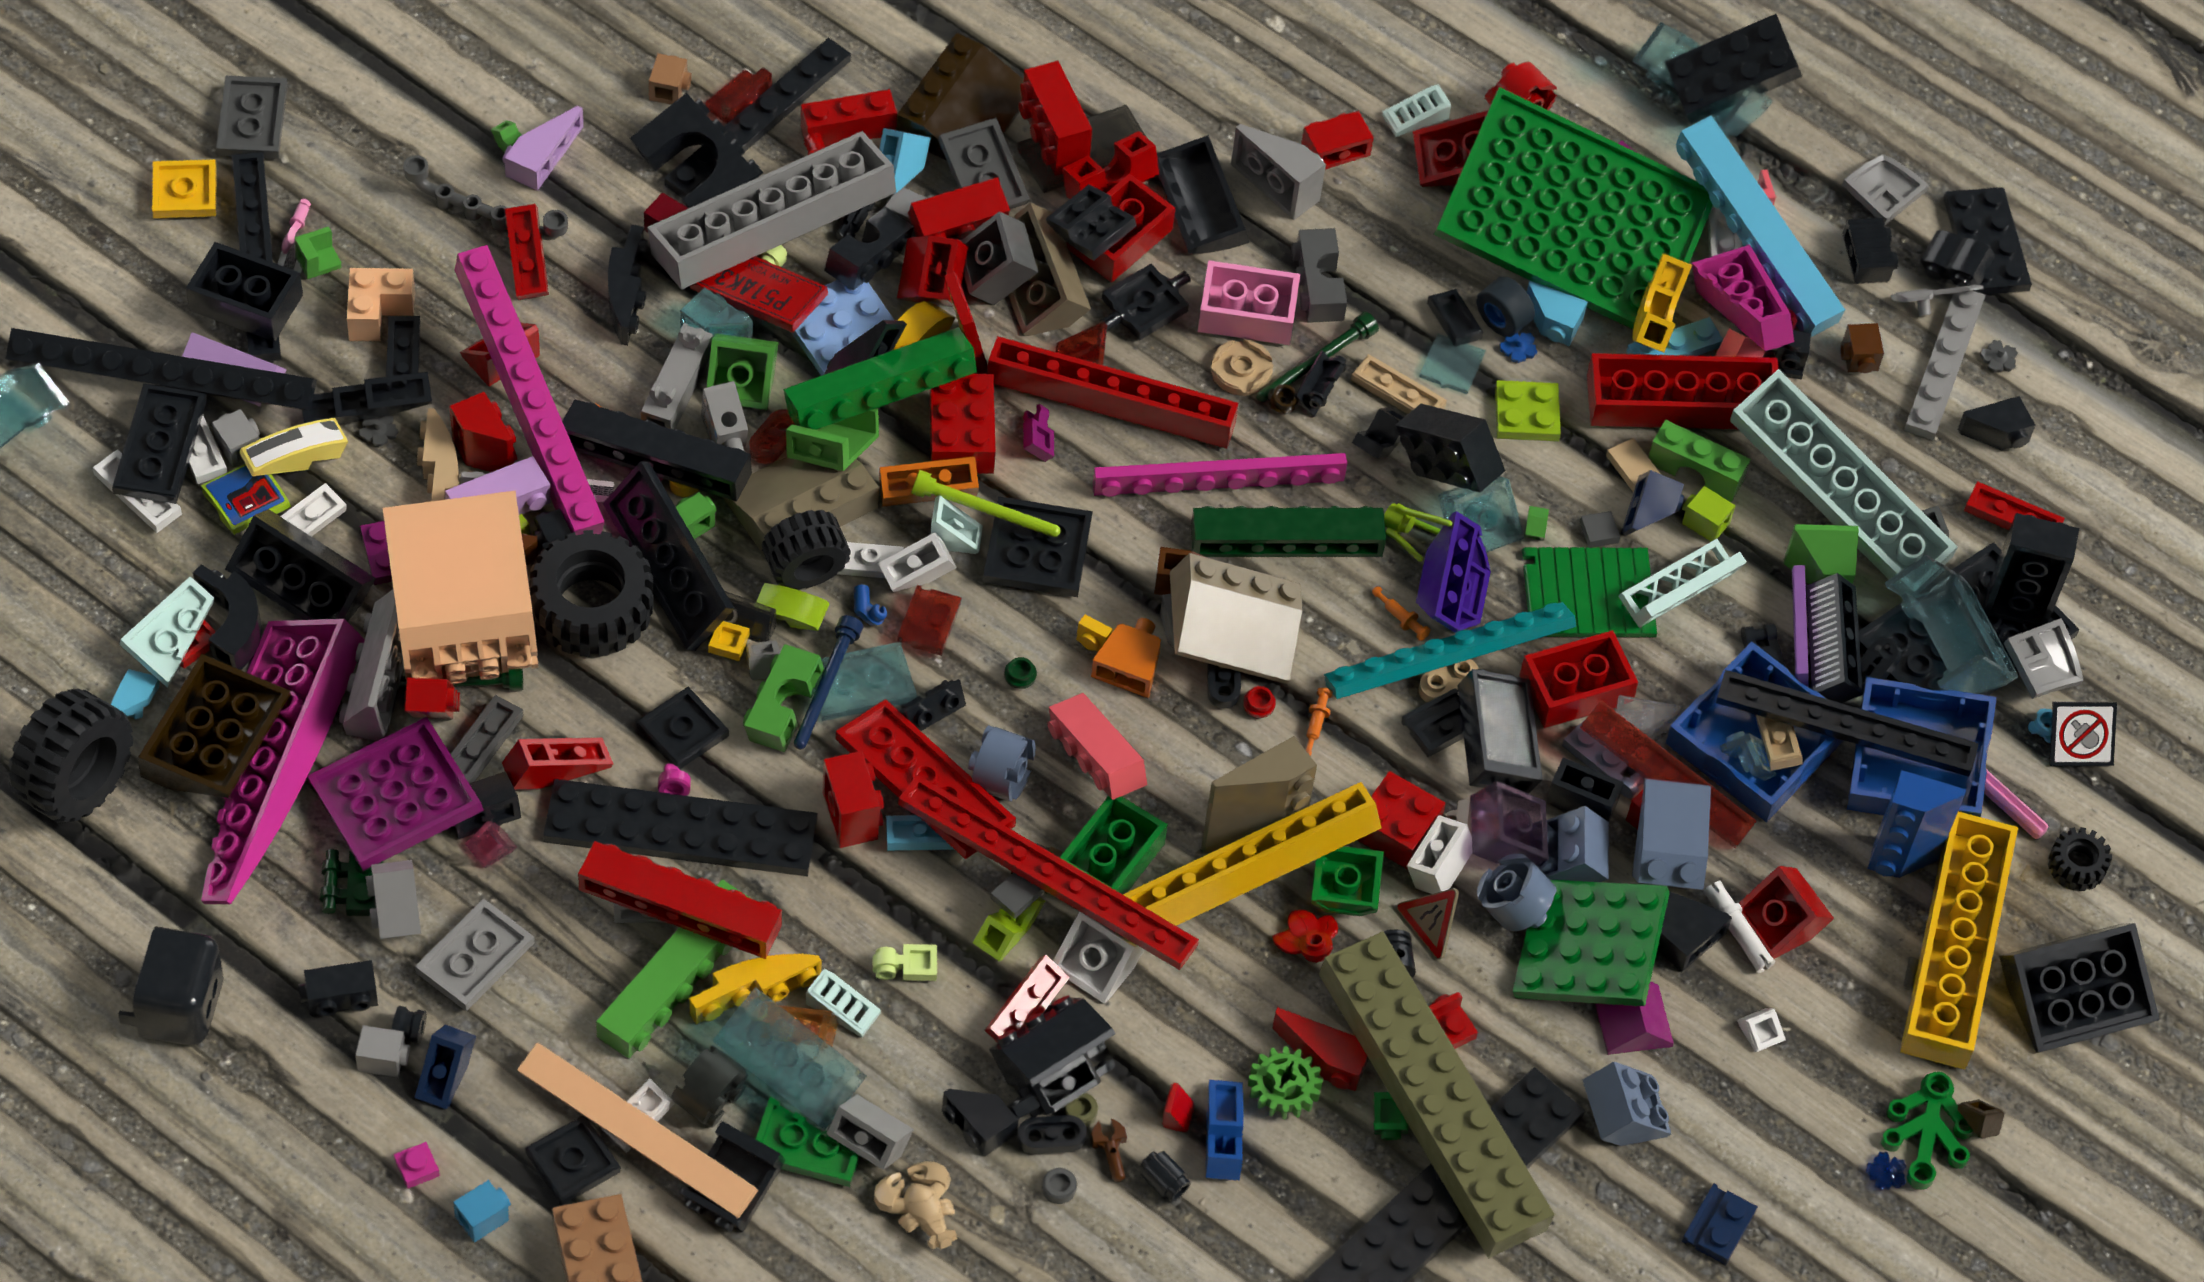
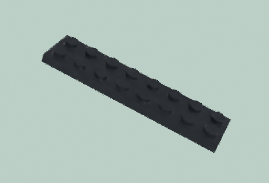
(681, 827)

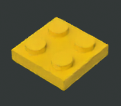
(184, 188)

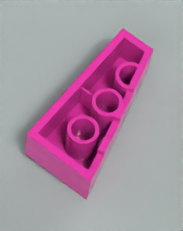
(1745, 296)

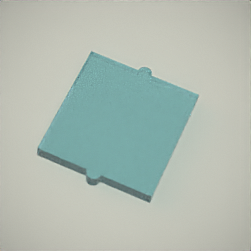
(1452, 365)

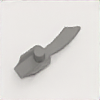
(1923, 296)

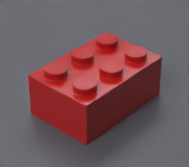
(1054, 116)
(1153, 222)
(964, 421)
(1577, 676)

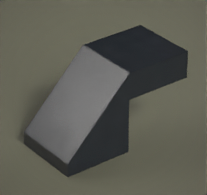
(1381, 435)

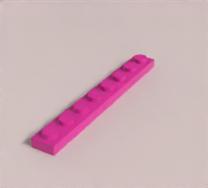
(1219, 474)

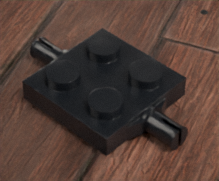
(1145, 301)

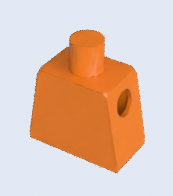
(1129, 658)

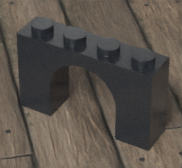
(687, 125)

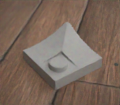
(1885, 187)
(2045, 658)

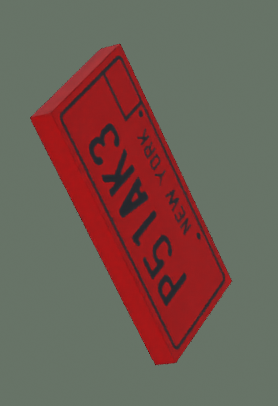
(767, 292)

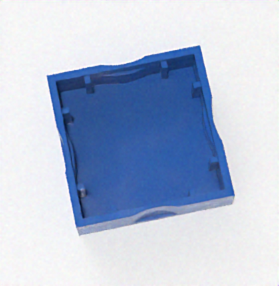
(1945, 711)
(1708, 724)

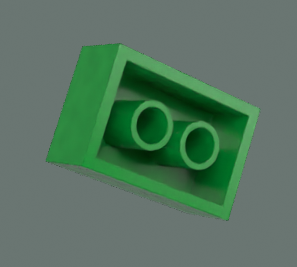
(1117, 844)

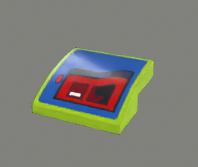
(241, 496)

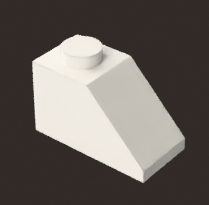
(917, 563)

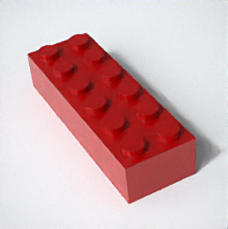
(1673, 388)

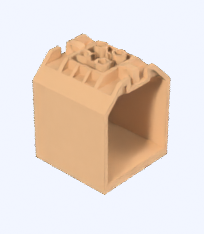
(461, 587)

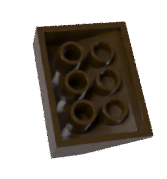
(959, 91)
(211, 729)

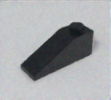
(874, 342)

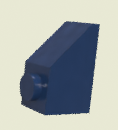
(1652, 500)
(445, 1065)

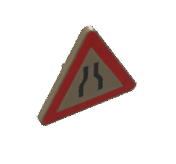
(1431, 918)

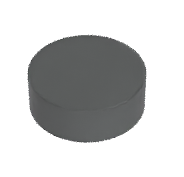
(1059, 1185)

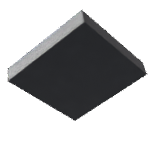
(682, 728)
(573, 1160)

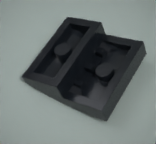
(1091, 222)

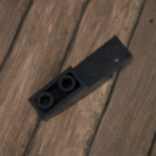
(626, 285)

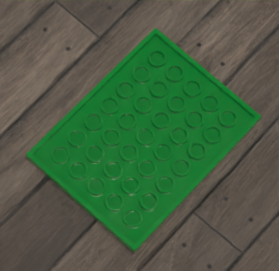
(1571, 207)

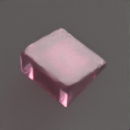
(490, 844)

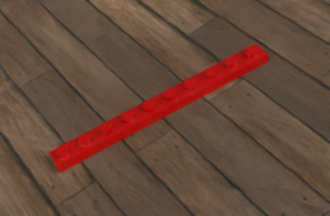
(1048, 872)

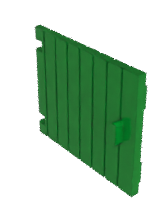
(1589, 586)

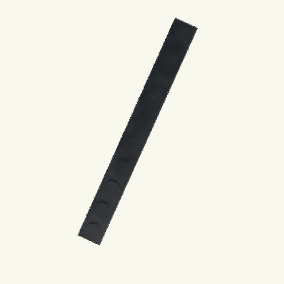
(161, 369)

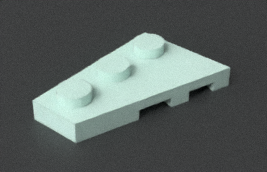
(168, 630)

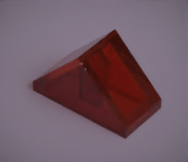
(1086, 345)

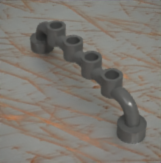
(416, 171)

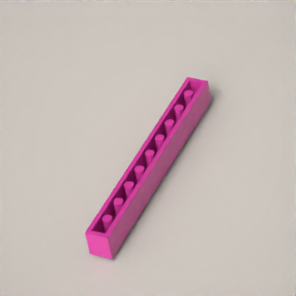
(527, 389)

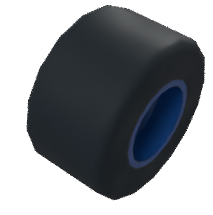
(1505, 306)

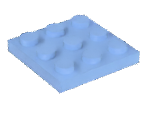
(839, 321)

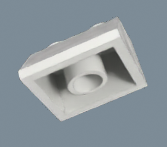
(1096, 957)

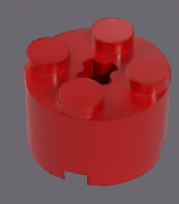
(1526, 82)

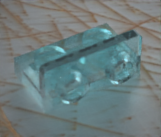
(1750, 752)

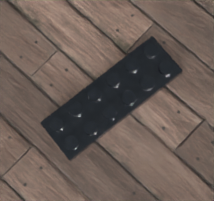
(679, 569)

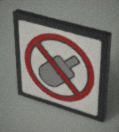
(2083, 733)

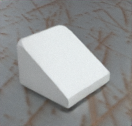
(1762, 1029)

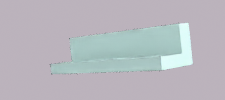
(1705, 578)

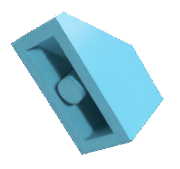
(906, 153)
(1556, 312)

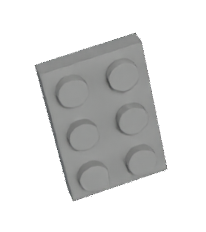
(474, 954)

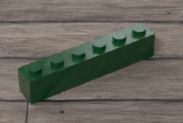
(1288, 532)

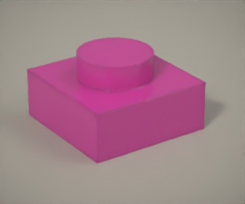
(416, 1165)

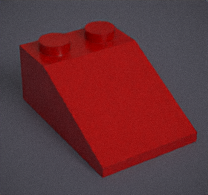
(1445, 148)

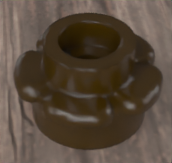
(1285, 392)

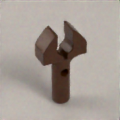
(1111, 1147)

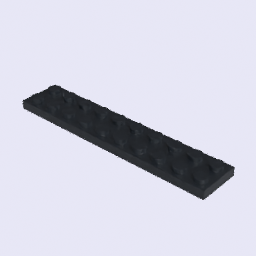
(1424, 1215)

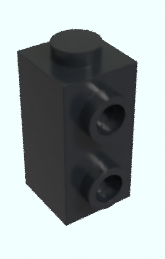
(339, 988)

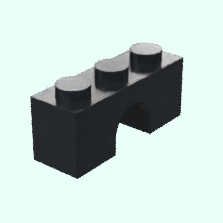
(881, 243)

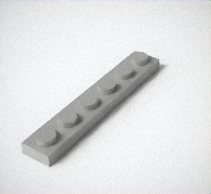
(1944, 364)

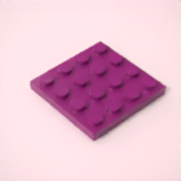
(395, 793)

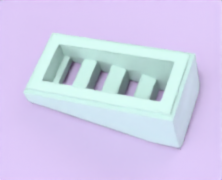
(1434, 102)
(838, 987)

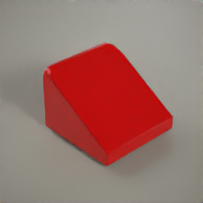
(1178, 1109)

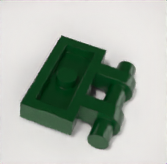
(355, 895)

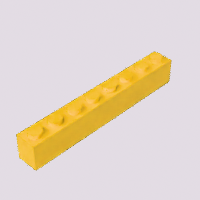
(1260, 856)

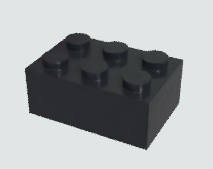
(244, 291)
(1450, 447)

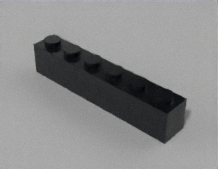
(670, 452)

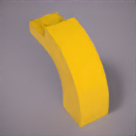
(1655, 315)
(923, 322)

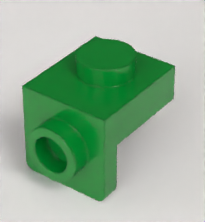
(1388, 1118)

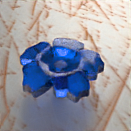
(1886, 1172)

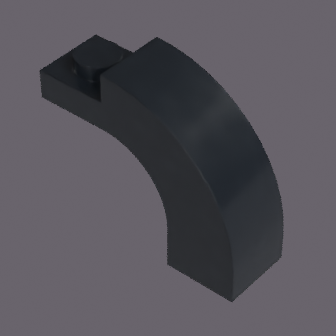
(241, 632)

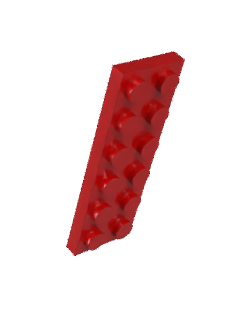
(903, 751)

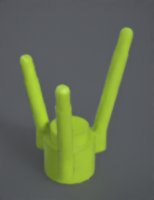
(1402, 519)

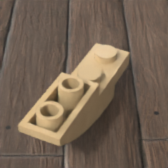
(437, 456)

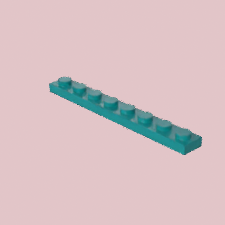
(1449, 650)

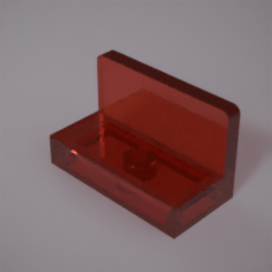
(739, 94)

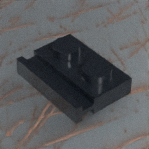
(1436, 723)

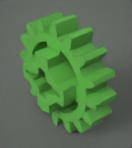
(1272, 1073)

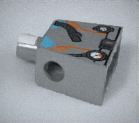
(724, 415)

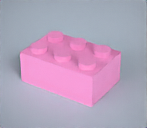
(1248, 302)

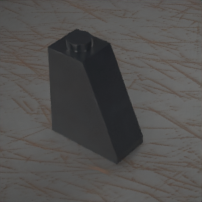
(1690, 930)

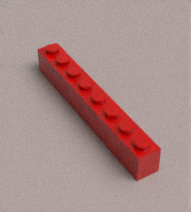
(1112, 392)

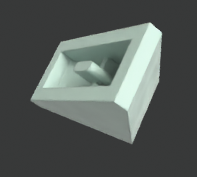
(955, 527)

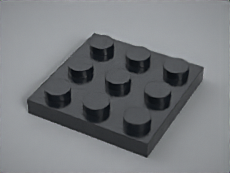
(1035, 560)

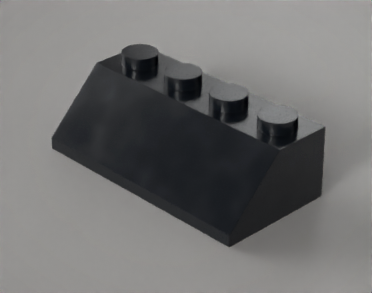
(298, 570)

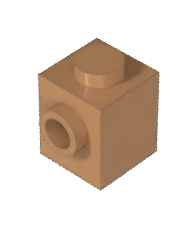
(668, 79)

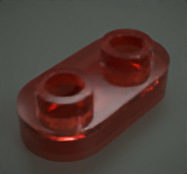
(770, 437)

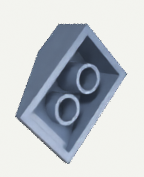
(1673, 834)

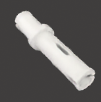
(1740, 927)

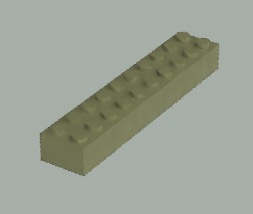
(1436, 1094)

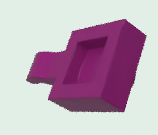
(1037, 436)

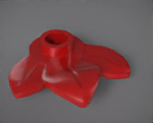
(1307, 935)

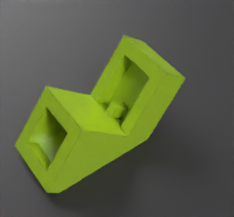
(1003, 932)

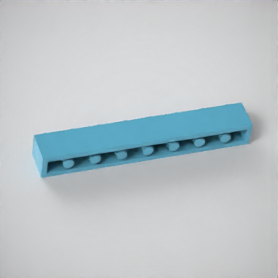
(1759, 225)

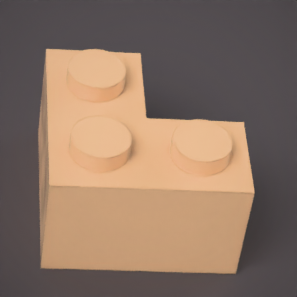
(374, 295)

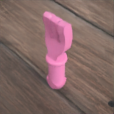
(296, 222)

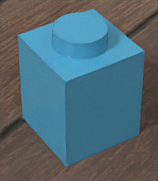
(482, 1210)

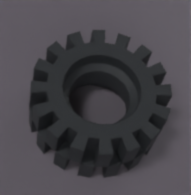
(2075, 874)

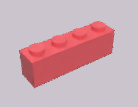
(1097, 746)

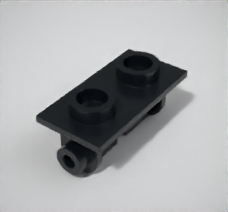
(1320, 382)
(937, 705)

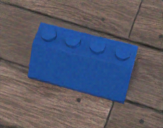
(1914, 825)

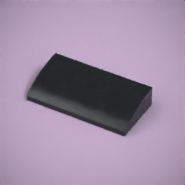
(1201, 197)

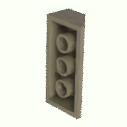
(1054, 294)

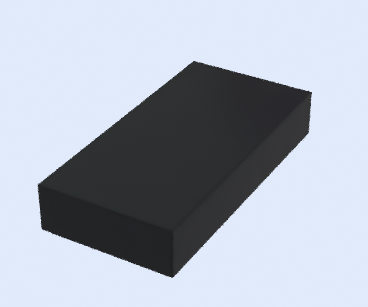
(1455, 317)

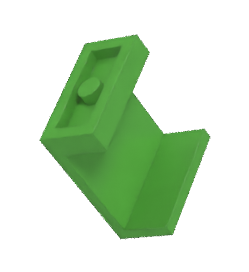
(834, 444)

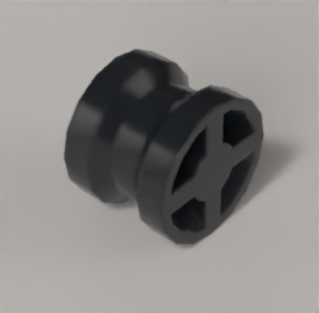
(410, 1023)

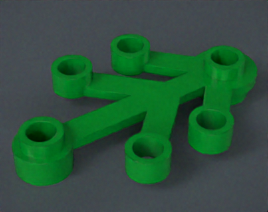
(1930, 1125)

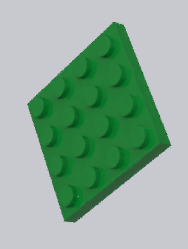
(1594, 944)

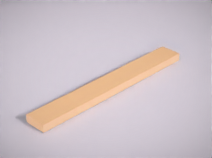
(637, 1130)

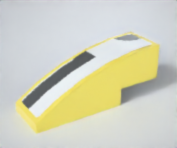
(295, 448)

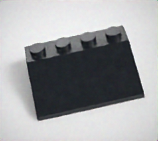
(2081, 986)

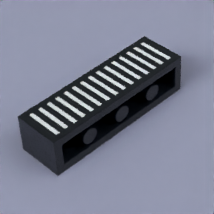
(1834, 639)

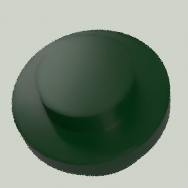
(1020, 673)

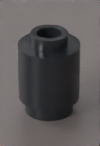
(1164, 1175)

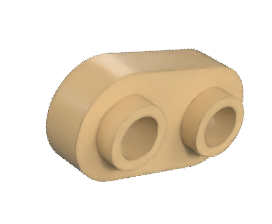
(1446, 676)

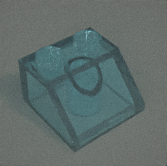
(1491, 509)

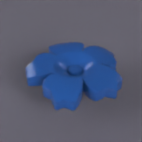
(1519, 347)

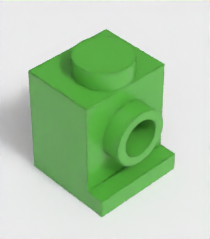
(697, 513)

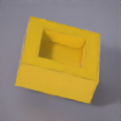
(1092, 633)
(729, 640)

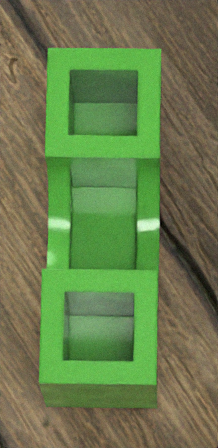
(1720, 467)
(790, 674)

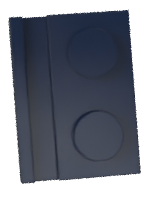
(1719, 1224)

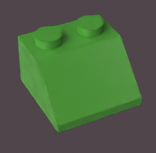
(746, 363)

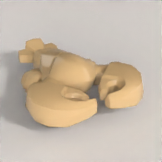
(920, 1201)

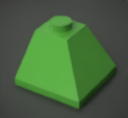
(1823, 551)

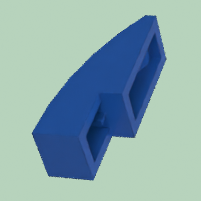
(1224, 1130)

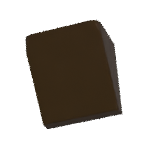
(1982, 1117)

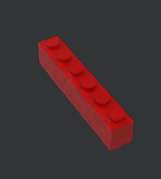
(680, 899)

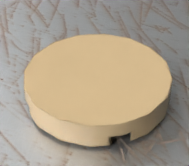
(1242, 367)

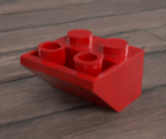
(926, 264)
(481, 434)

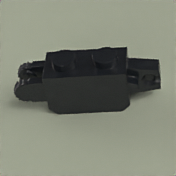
(1061, 1086)

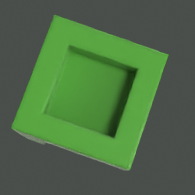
(316, 253)

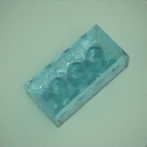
(789, 1058)

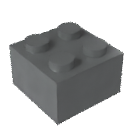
(998, 258)

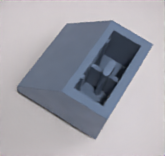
(1577, 847)
(1626, 1105)

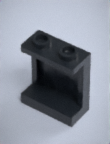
(748, 1160)

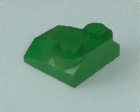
(1348, 881)

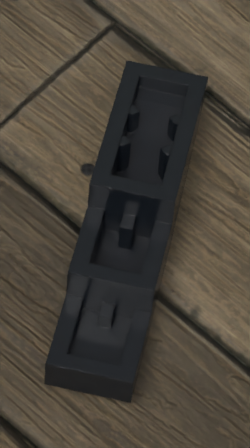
(372, 399)

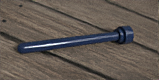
(847, 631)

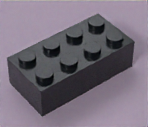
(1721, 70)
(2031, 570)

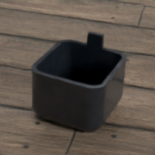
(176, 987)

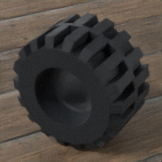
(806, 549)

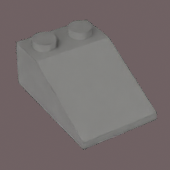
(1279, 169)

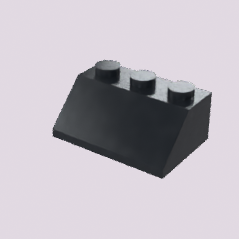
(1049, 1041)

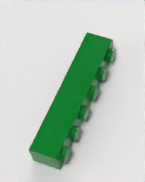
(881, 380)

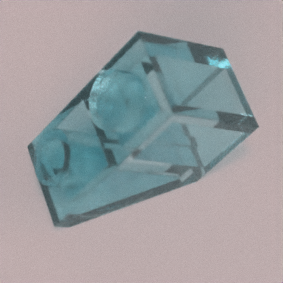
(715, 316)

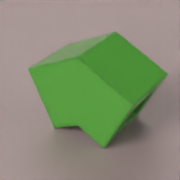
(506, 134)
(1536, 523)

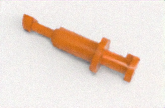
(1407, 619)
(1319, 712)

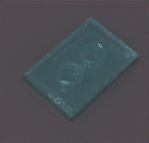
(868, 679)

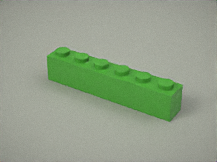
(658, 989)

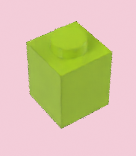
(1707, 513)

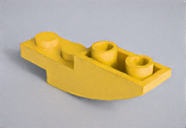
(772, 976)

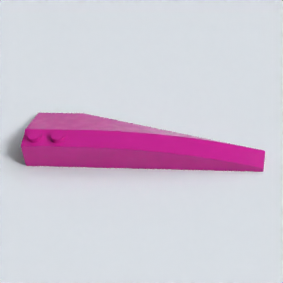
(315, 665)

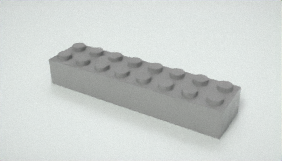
(771, 210)

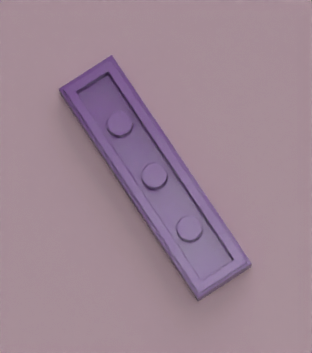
(1800, 624)

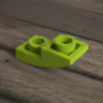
(794, 606)

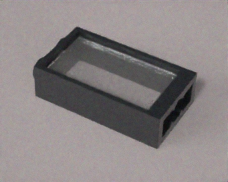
(1499, 730)

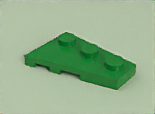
(805, 1147)

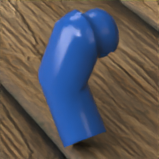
(864, 609)

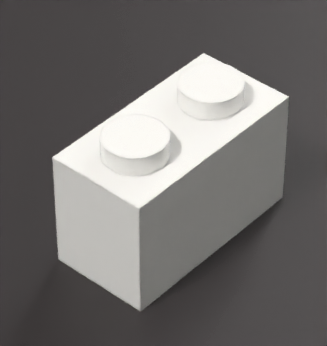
(1441, 855)

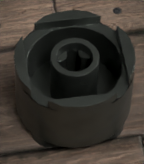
(709, 1085)

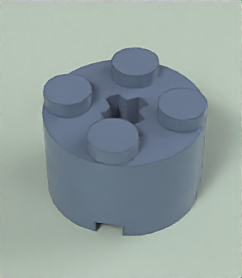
(1002, 763)
(1516, 893)

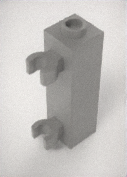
(678, 377)

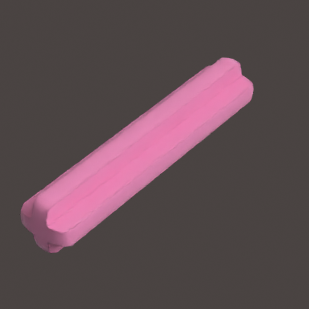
(2014, 807)

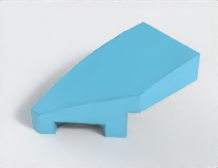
(135, 693)

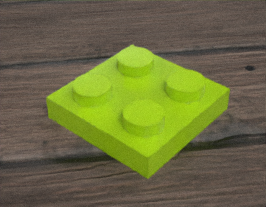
(1527, 410)

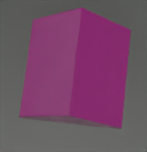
(1635, 1027)

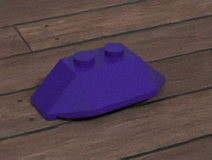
(1455, 575)

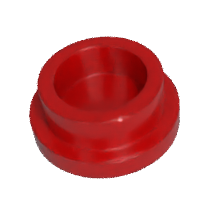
(1259, 702)

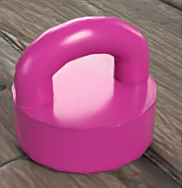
(674, 781)

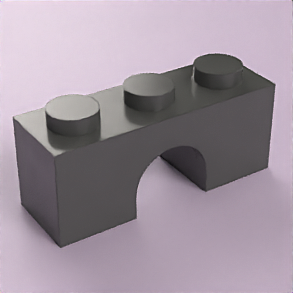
(1322, 296)

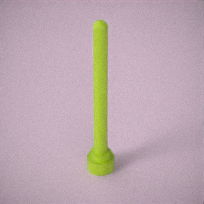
(927, 485)

